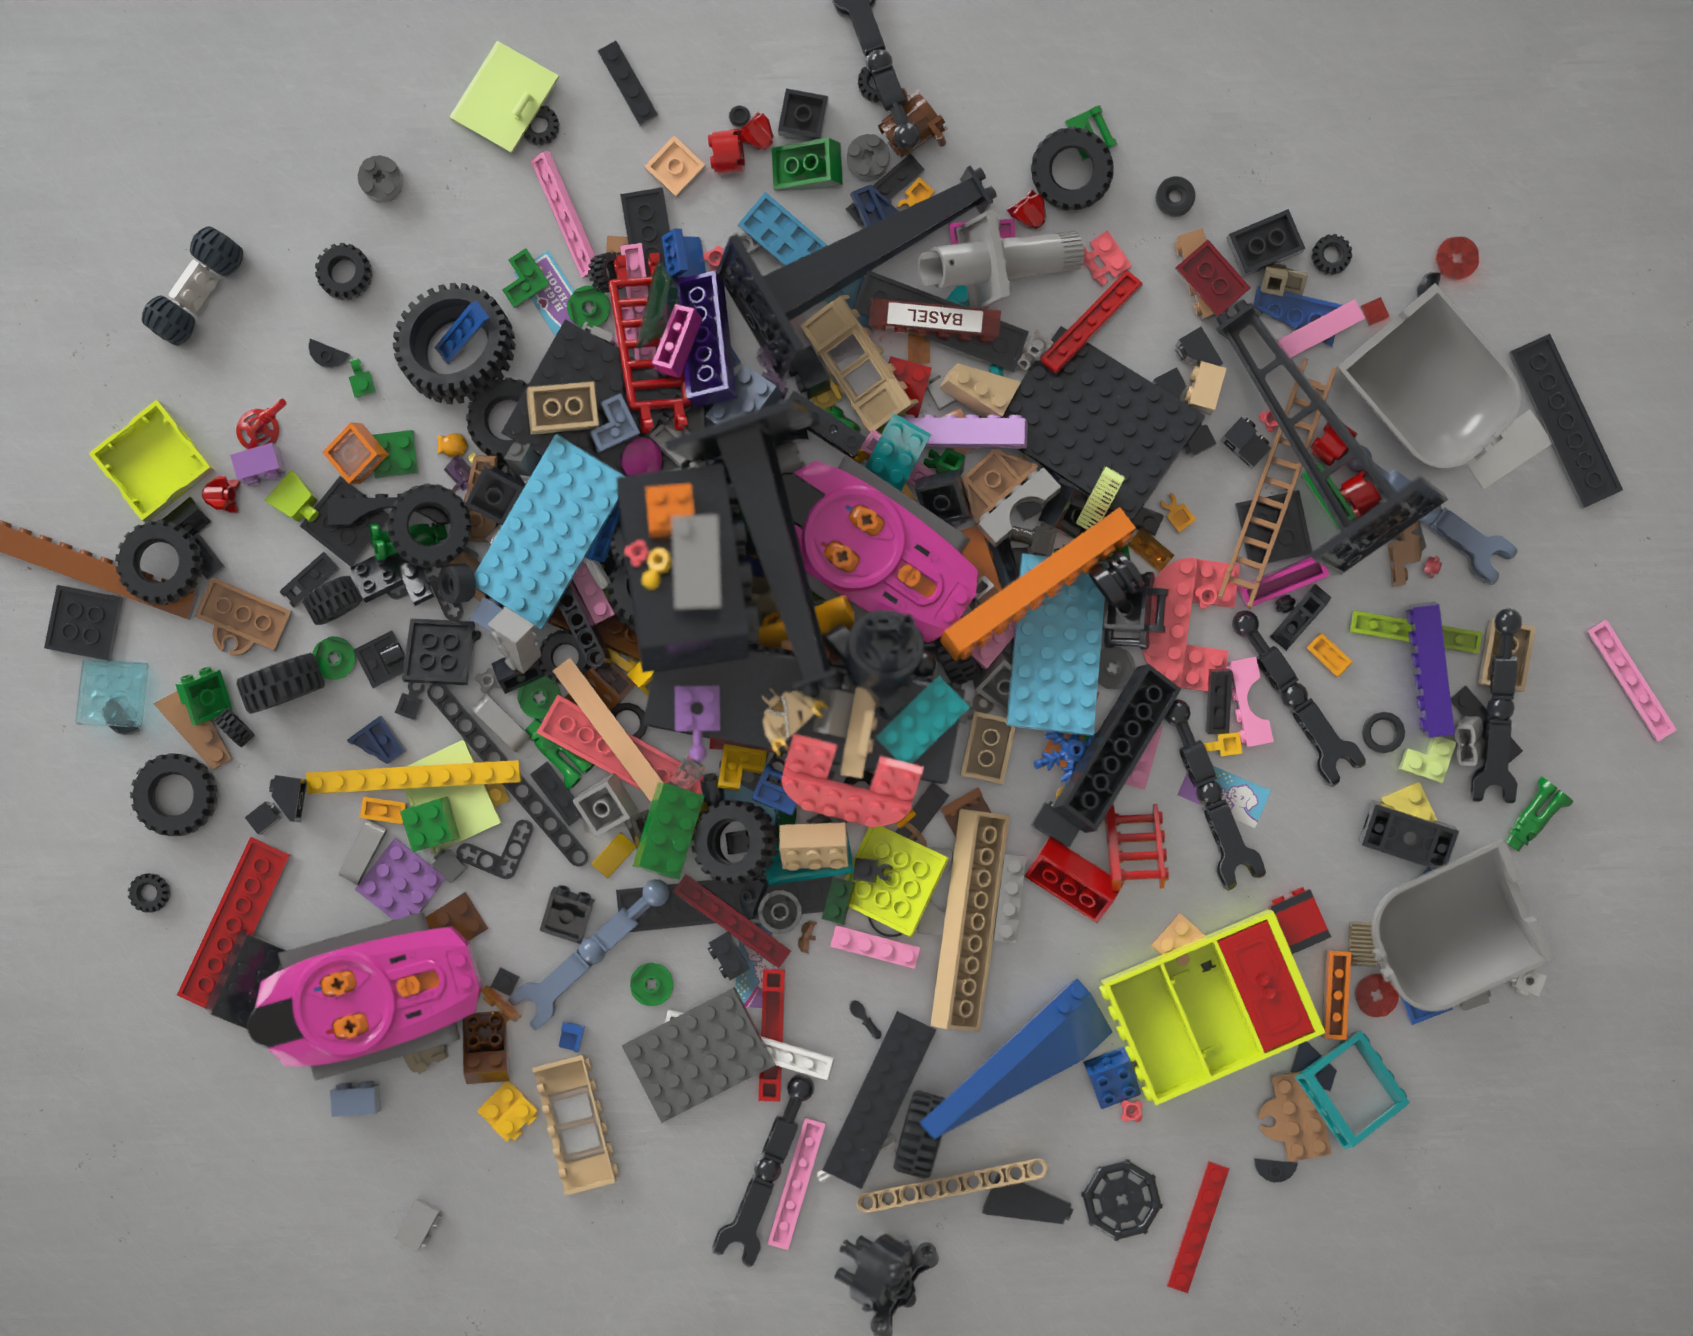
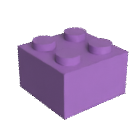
(258, 464)

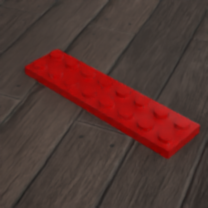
(238, 909)

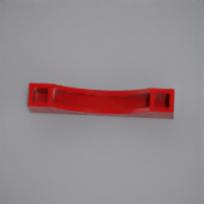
(772, 1027)

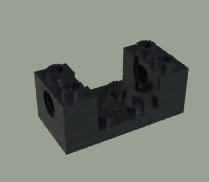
(1386, 829)

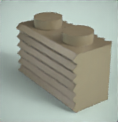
(1361, 944)

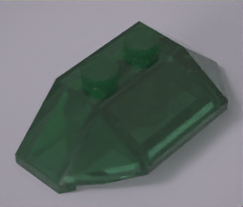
(658, 307)

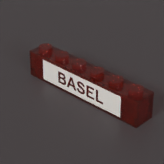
(934, 318)

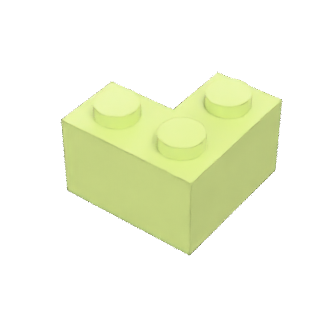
(1431, 765)

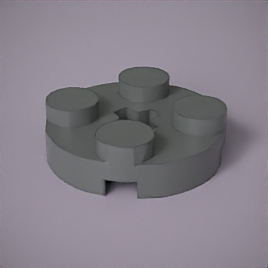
(1126, 667)

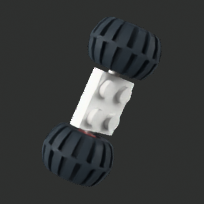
(193, 287)

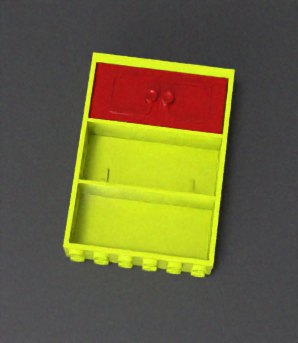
(1205, 1025)

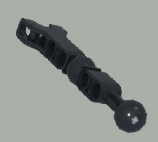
(880, 66)
(1295, 696)
(1500, 709)
(1216, 811)
(766, 1171)

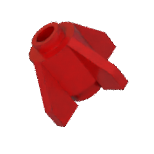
(757, 132)
(1029, 210)
(221, 494)

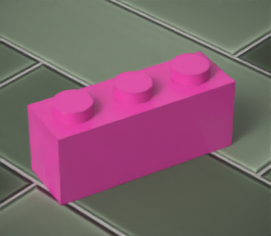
(677, 341)

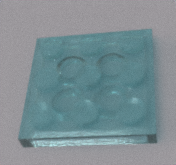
(112, 693)

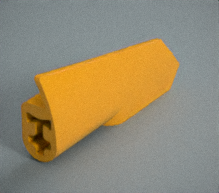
(829, 615)

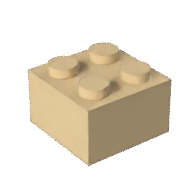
(1206, 387)

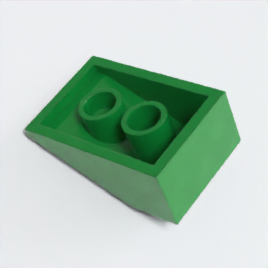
(807, 165)

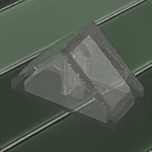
(687, 773)

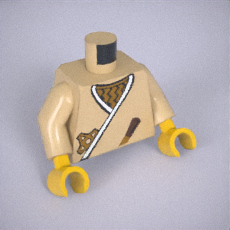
(787, 715)

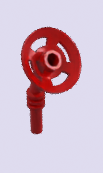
(260, 426)

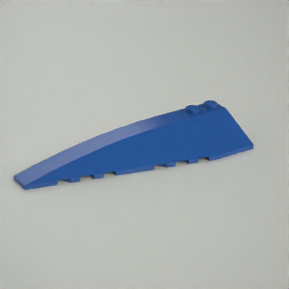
(1046, 1045)

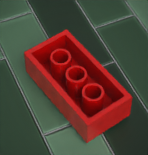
(1072, 879)

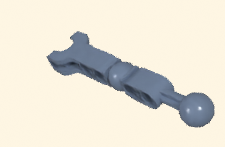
(1455, 531)
(590, 952)

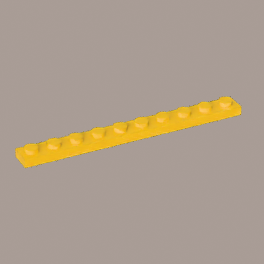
(413, 777)

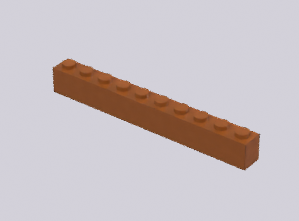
(80, 566)

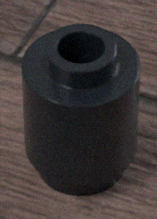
(709, 788)

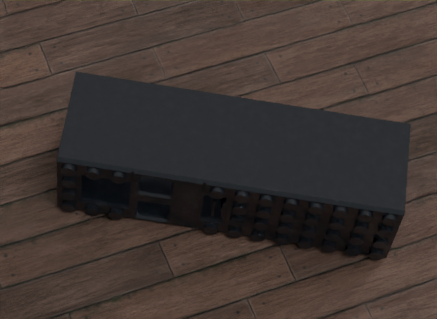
(743, 708)

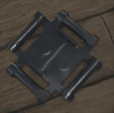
(1134, 615)

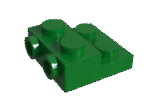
(203, 695)

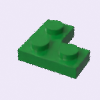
(530, 280)

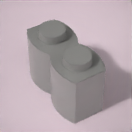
(1469, 738)

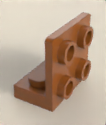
(969, 801)

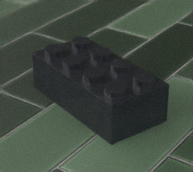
(240, 980)

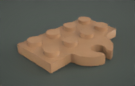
(241, 617)
(1296, 1120)

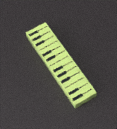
(1100, 498)

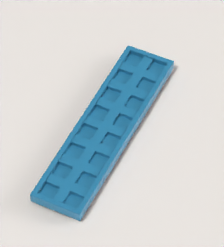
(789, 240)

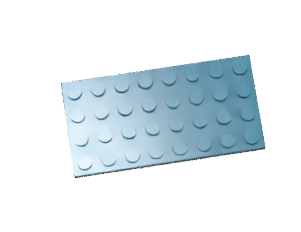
(549, 531)
(1057, 659)

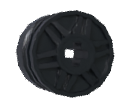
(1116, 578)

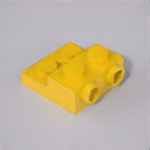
(508, 1111)

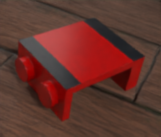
(1300, 920)

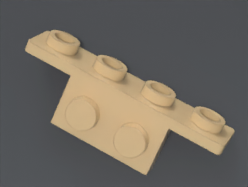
(858, 734)

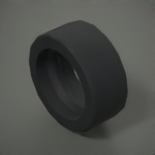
(638, 711)
(1400, 732)

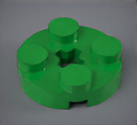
(578, 301)
(345, 652)
(528, 703)
(664, 984)

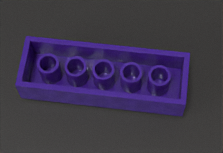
(710, 361)
(1431, 669)

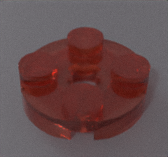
(1457, 270)
(1365, 1002)

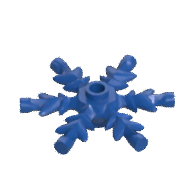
(1066, 753)

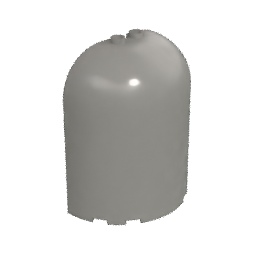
(1435, 383)
(1457, 931)

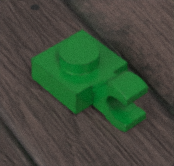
(361, 381)

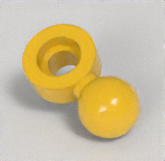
(651, 578)

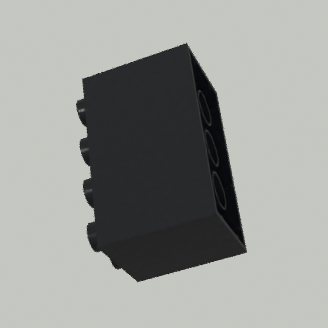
(689, 636)

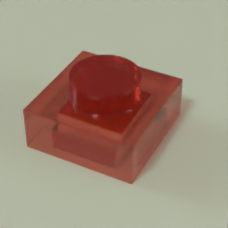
(1374, 311)

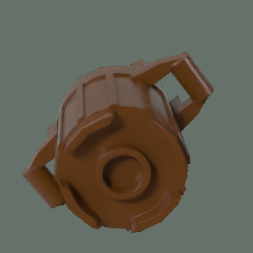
(918, 113)

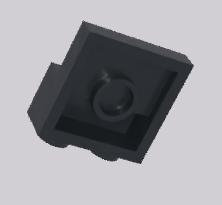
(567, 914)

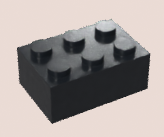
(1265, 243)

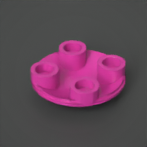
(641, 457)

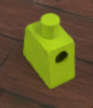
(293, 498)

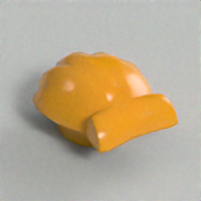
(452, 445)

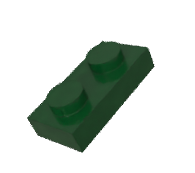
(838, 900)

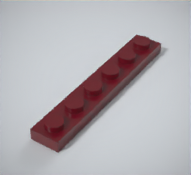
(732, 921)

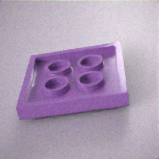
(400, 882)

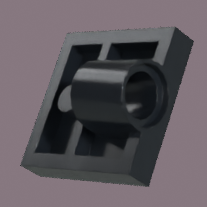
(376, 577)
(381, 659)

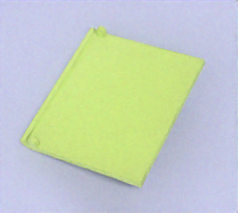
(504, 96)
(470, 804)

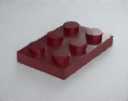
(1212, 278)

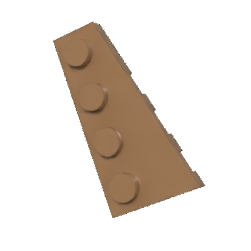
(481, 525)
(203, 737)

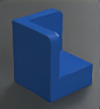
(571, 1036)

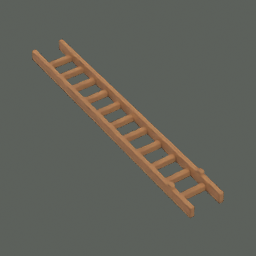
(1264, 479)

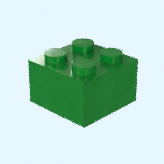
(429, 824)

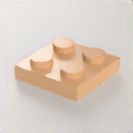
(675, 166)
(1177, 934)

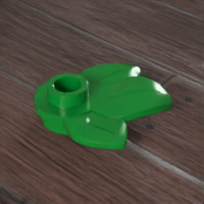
(838, 413)

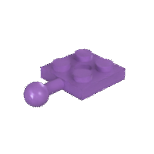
(707, 721)

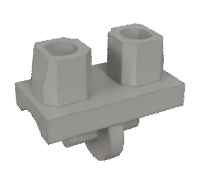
(1033, 350)

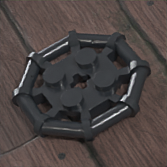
(1133, 1194)

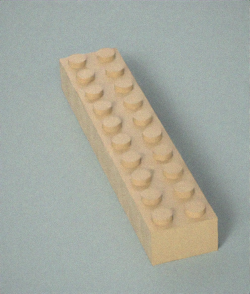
(970, 921)

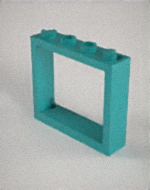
(1326, 1107)

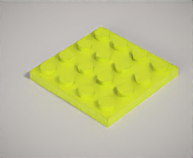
(912, 882)

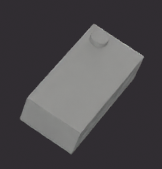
(696, 561)

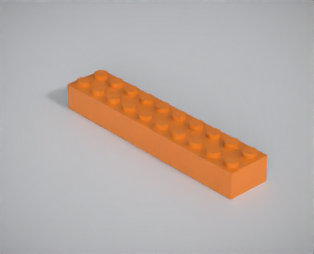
(1037, 584)

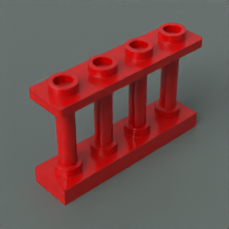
(1117, 857)

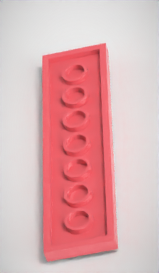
(572, 730)

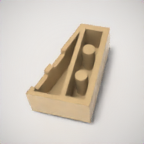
(979, 389)

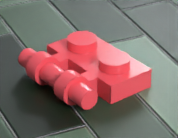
(1110, 255)

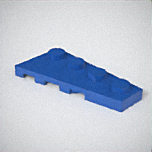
(1294, 309)

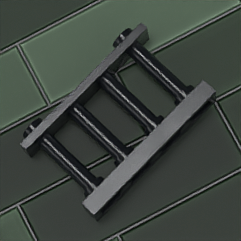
(832, 429)

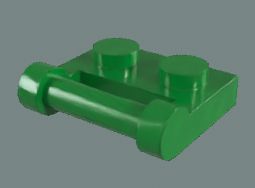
(1081, 121)

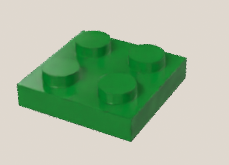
(401, 457)

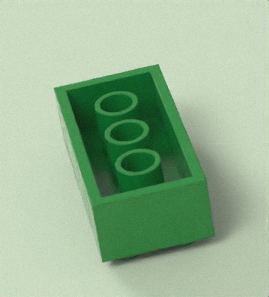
(668, 830)

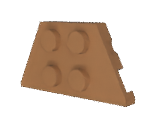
(993, 480)

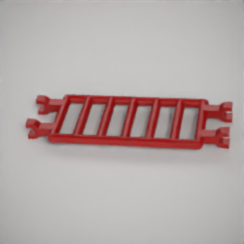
(644, 406)

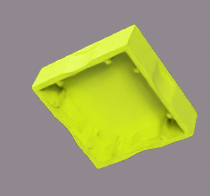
(151, 461)

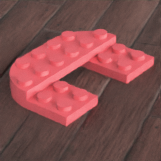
(1167, 651)
(881, 805)

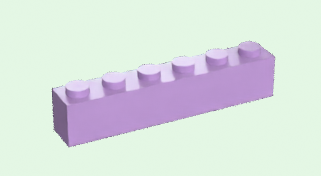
(973, 431)

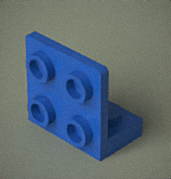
(683, 254)
(1112, 1077)

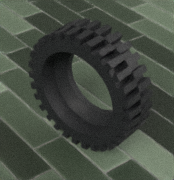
(427, 319)

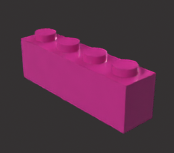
(1285, 580)

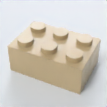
(562, 408)
(1521, 649)
(987, 748)
(814, 846)

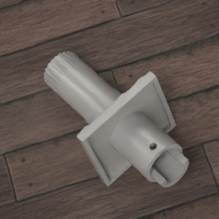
(988, 262)

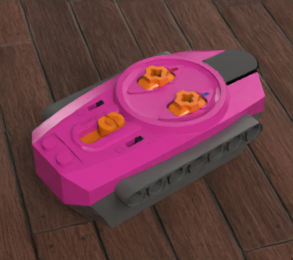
(878, 547)
(367, 996)

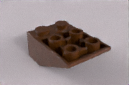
(609, 684)
(485, 1048)

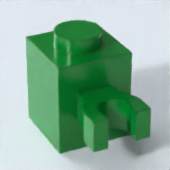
(947, 462)

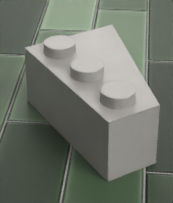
(515, 639)

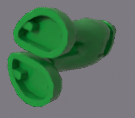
(421, 533)
(551, 752)
(1528, 823)

